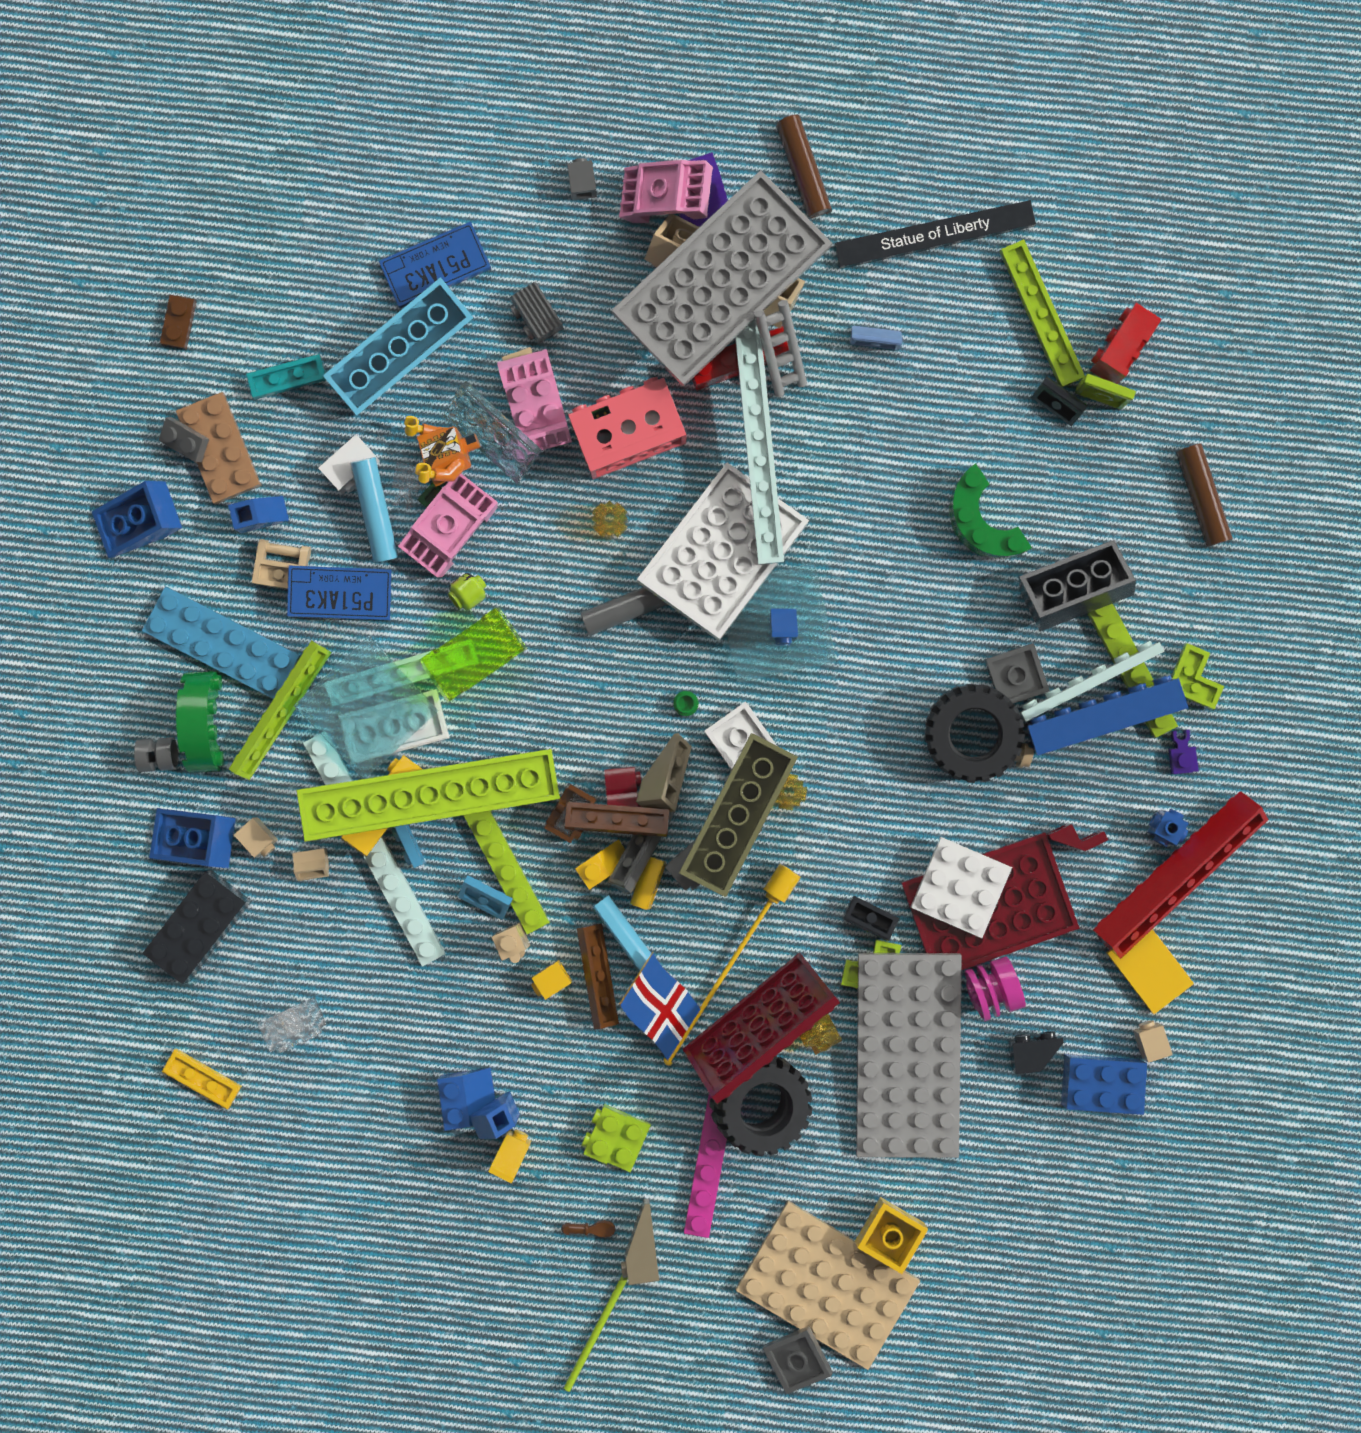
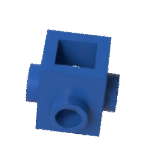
(1159, 827)

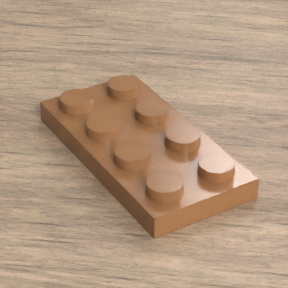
(226, 462)

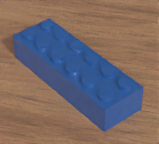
(1106, 716)

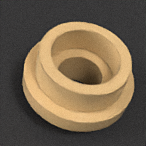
(1025, 756)

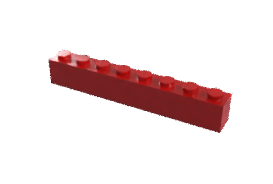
(1180, 874)

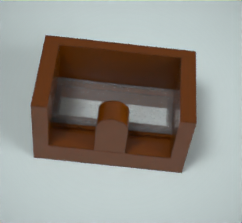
(556, 820)

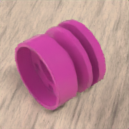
(995, 988)

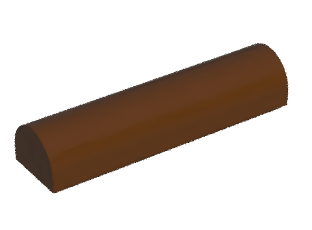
(803, 166)
(1204, 495)

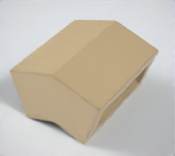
(311, 864)

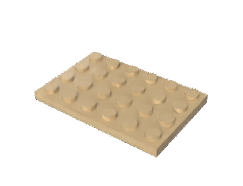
(825, 1282)

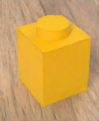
(550, 980)

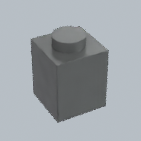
(582, 179)

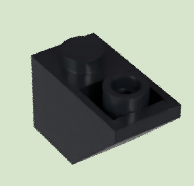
(1034, 1053)

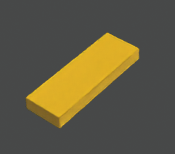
(201, 1078)

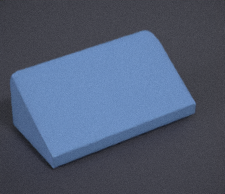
(875, 337)

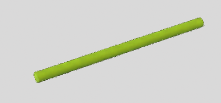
(595, 1333)

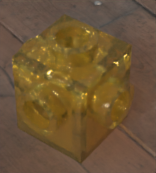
(613, 528)
(799, 793)
(821, 1035)

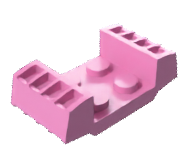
(666, 189)
(535, 399)
(447, 525)

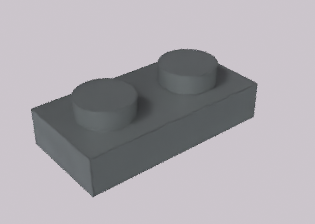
(183, 439)

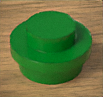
(685, 703)

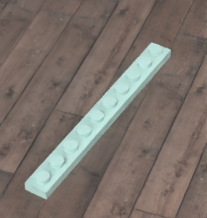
(759, 446)
(383, 864)

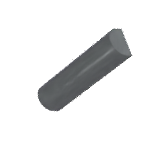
(620, 610)
(634, 861)

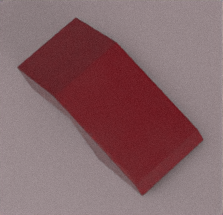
(1067, 836)

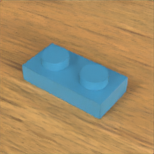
(412, 851)
(485, 897)

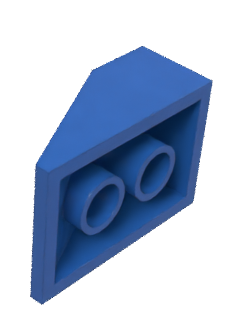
(137, 518)
(192, 838)

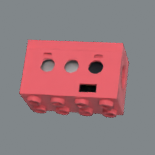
(627, 427)

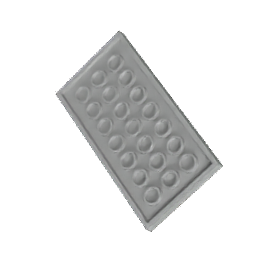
(721, 278)
(908, 1055)

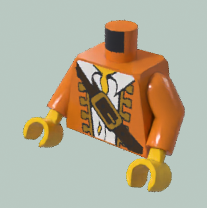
(442, 451)

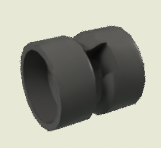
(165, 756)

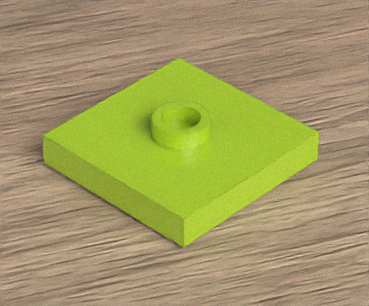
(1105, 391)

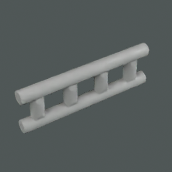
(769, 342)

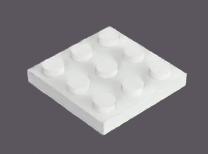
(961, 887)

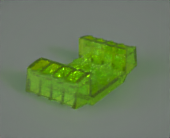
(473, 654)

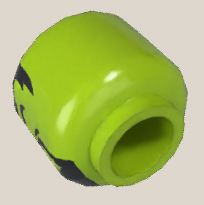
(467, 591)

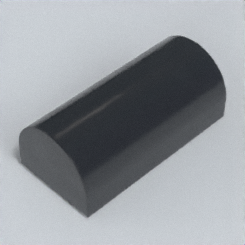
(1059, 401)
(870, 918)

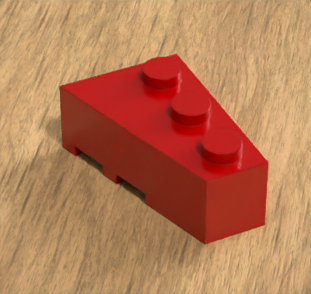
(1124, 343)

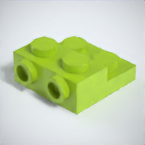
(615, 1137)

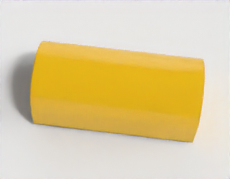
(648, 884)

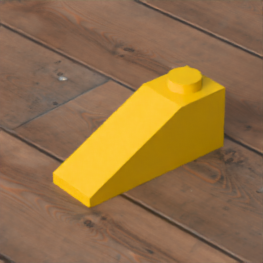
(510, 1155)

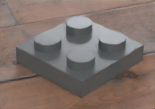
(1018, 673)
(797, 1360)

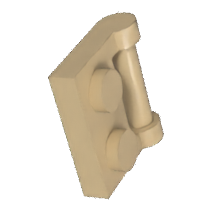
(273, 572)

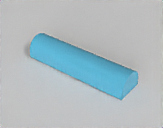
(374, 509)
(622, 932)

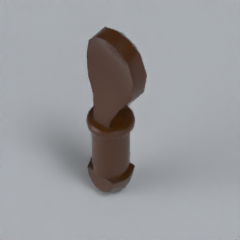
(601, 1228)

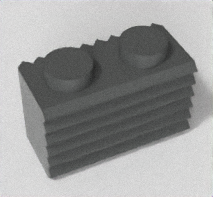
(535, 312)

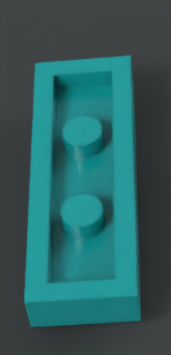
(286, 376)

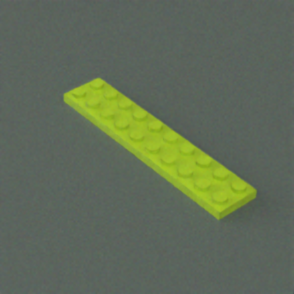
(427, 795)

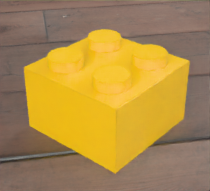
(891, 1235)

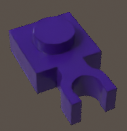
(1183, 758)

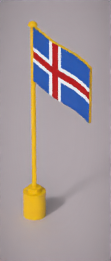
(664, 1006)

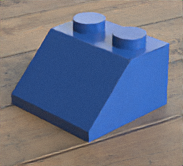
(463, 1095)

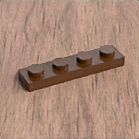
(617, 819)
(597, 976)

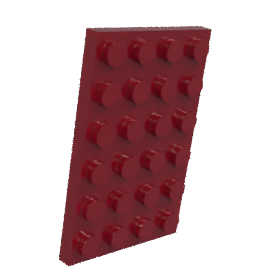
(1028, 910)
(760, 1027)

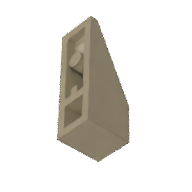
(664, 779)
(641, 1252)

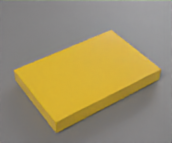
(1152, 972)

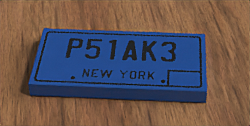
(451, 255)
(339, 592)

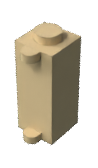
(511, 942)

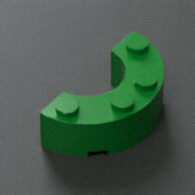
(971, 527)
(195, 724)

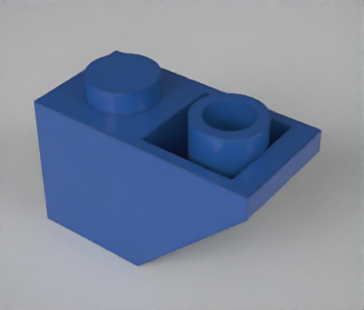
(258, 513)
(783, 626)
(496, 1117)

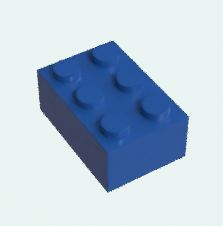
(1104, 1084)

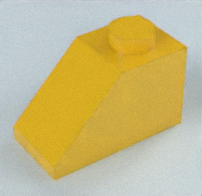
(601, 865)

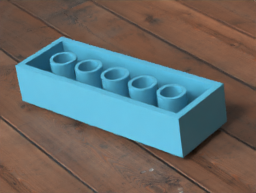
(398, 346)

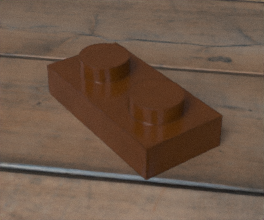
(178, 322)

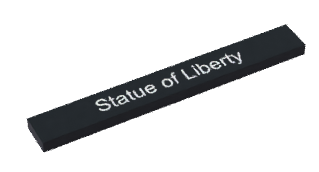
(935, 234)

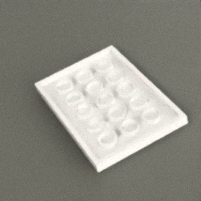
(711, 558)

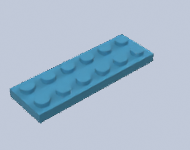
(220, 642)

